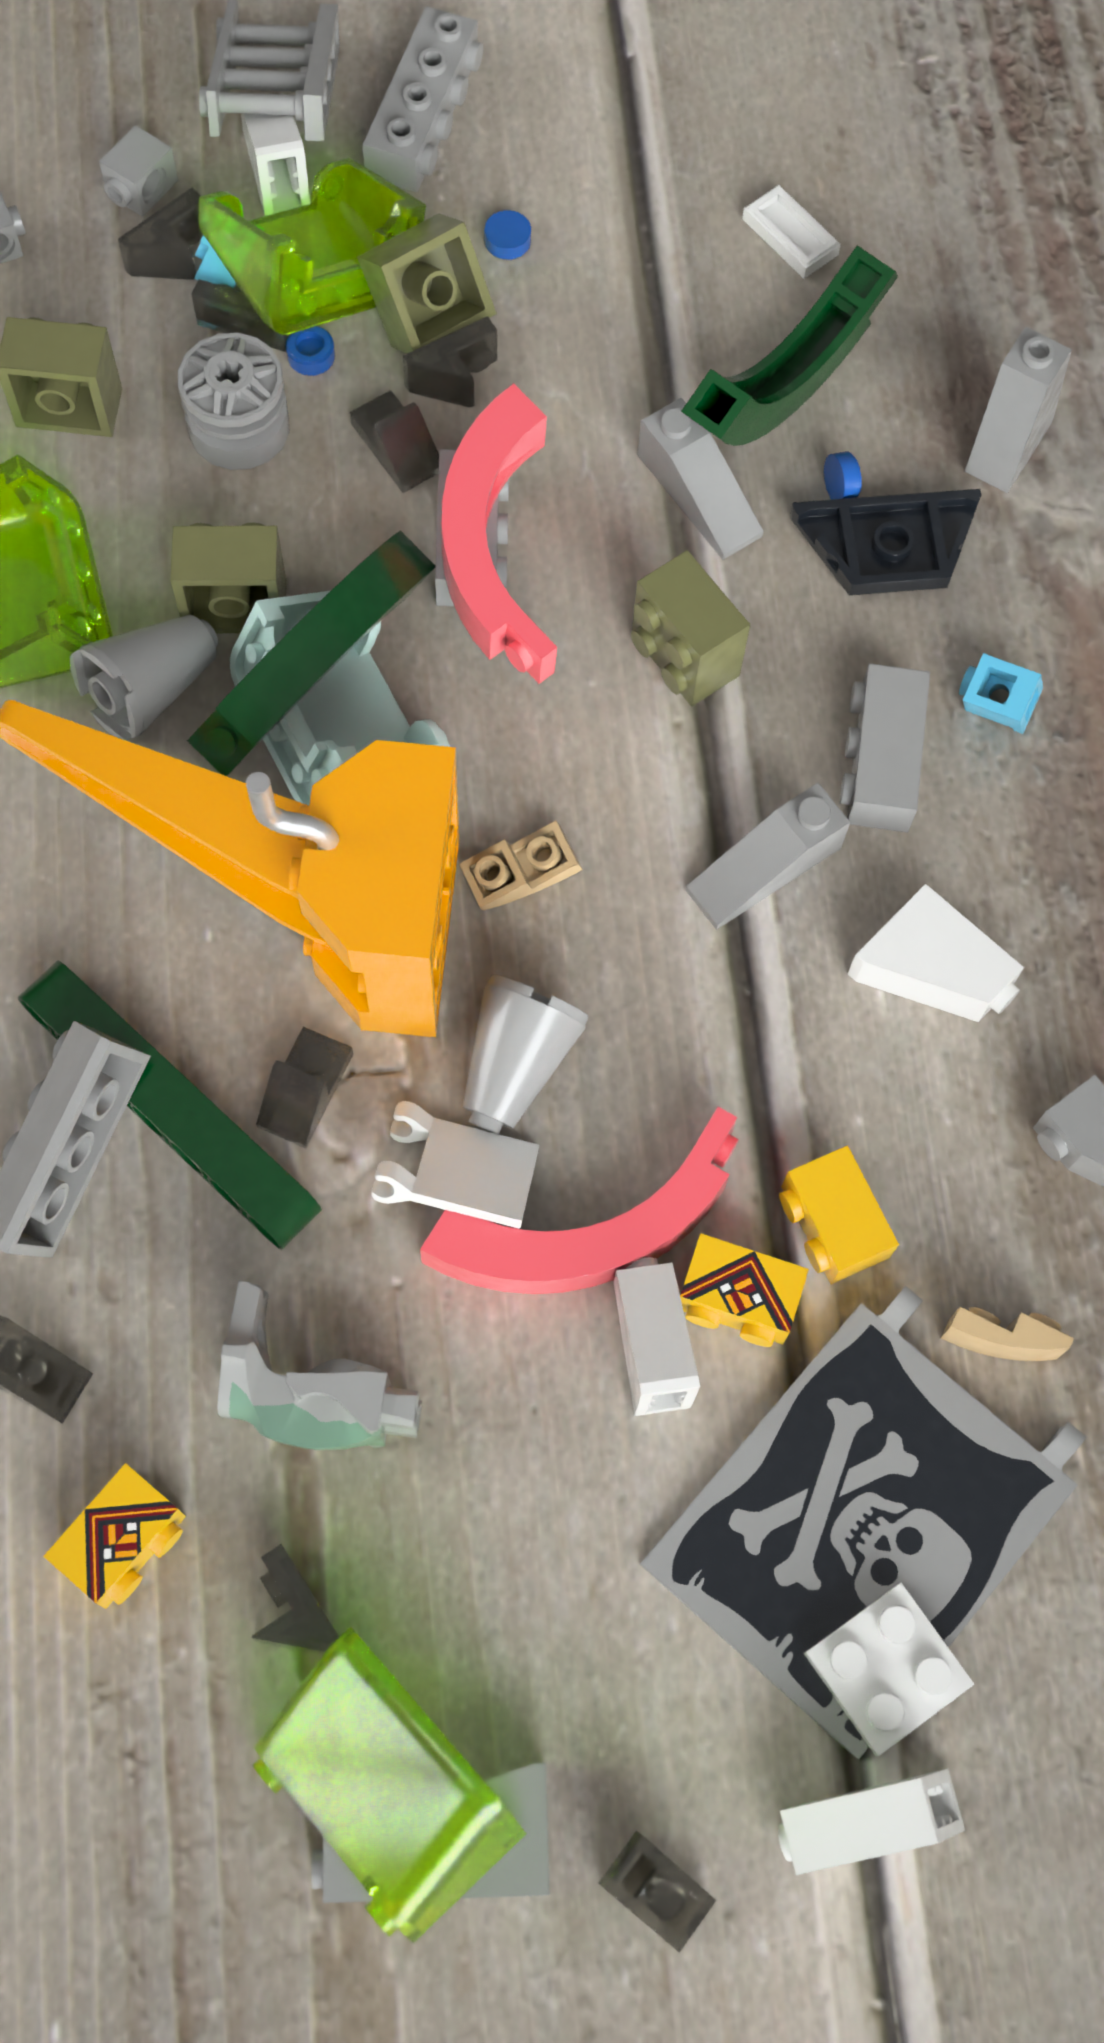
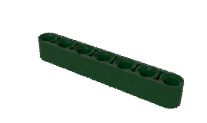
(182, 1114)

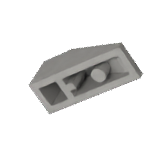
(697, 478)
(770, 856)
(1075, 1131)

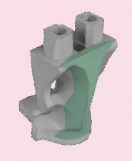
(325, 1409)

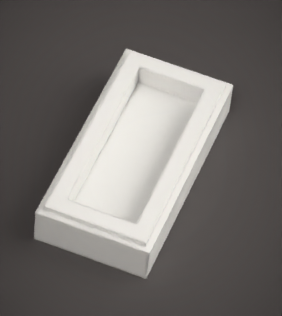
(791, 231)

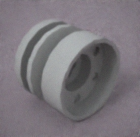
(234, 400)

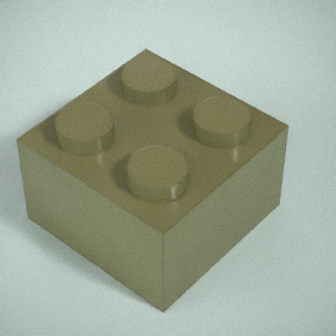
(426, 282)
(59, 376)
(225, 571)
(688, 628)

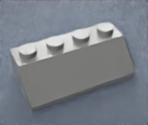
(64, 1137)

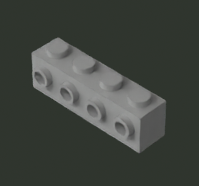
(423, 98)

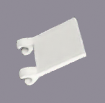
(459, 1168)

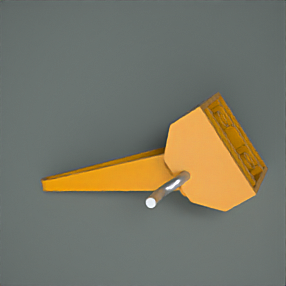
(352, 872)

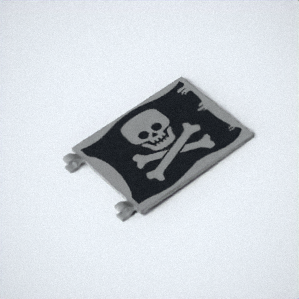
(846, 1489)

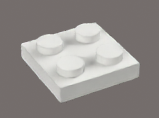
(889, 1669)

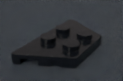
(889, 539)

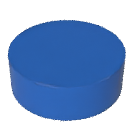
(507, 234)
(310, 351)
(842, 475)

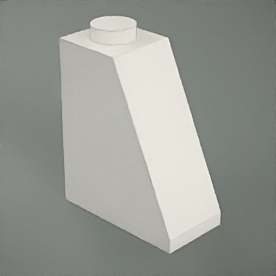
(277, 161)
(938, 960)
(655, 1338)
(870, 1822)

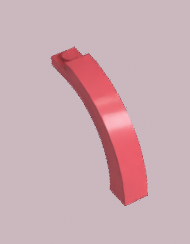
(486, 458)
(585, 1256)

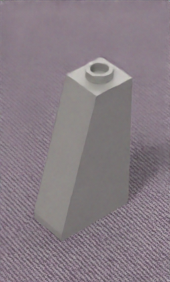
(1019, 409)
(518, 1873)

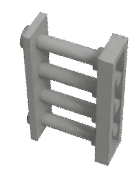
(312, 84)

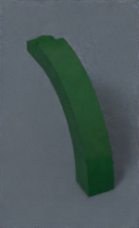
(768, 393)
(310, 651)

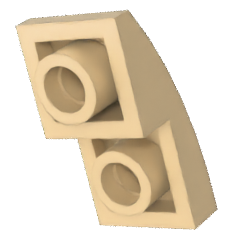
(520, 869)
(1025, 1339)

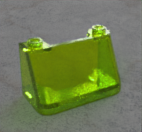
(303, 261)
(46, 576)
(385, 1788)

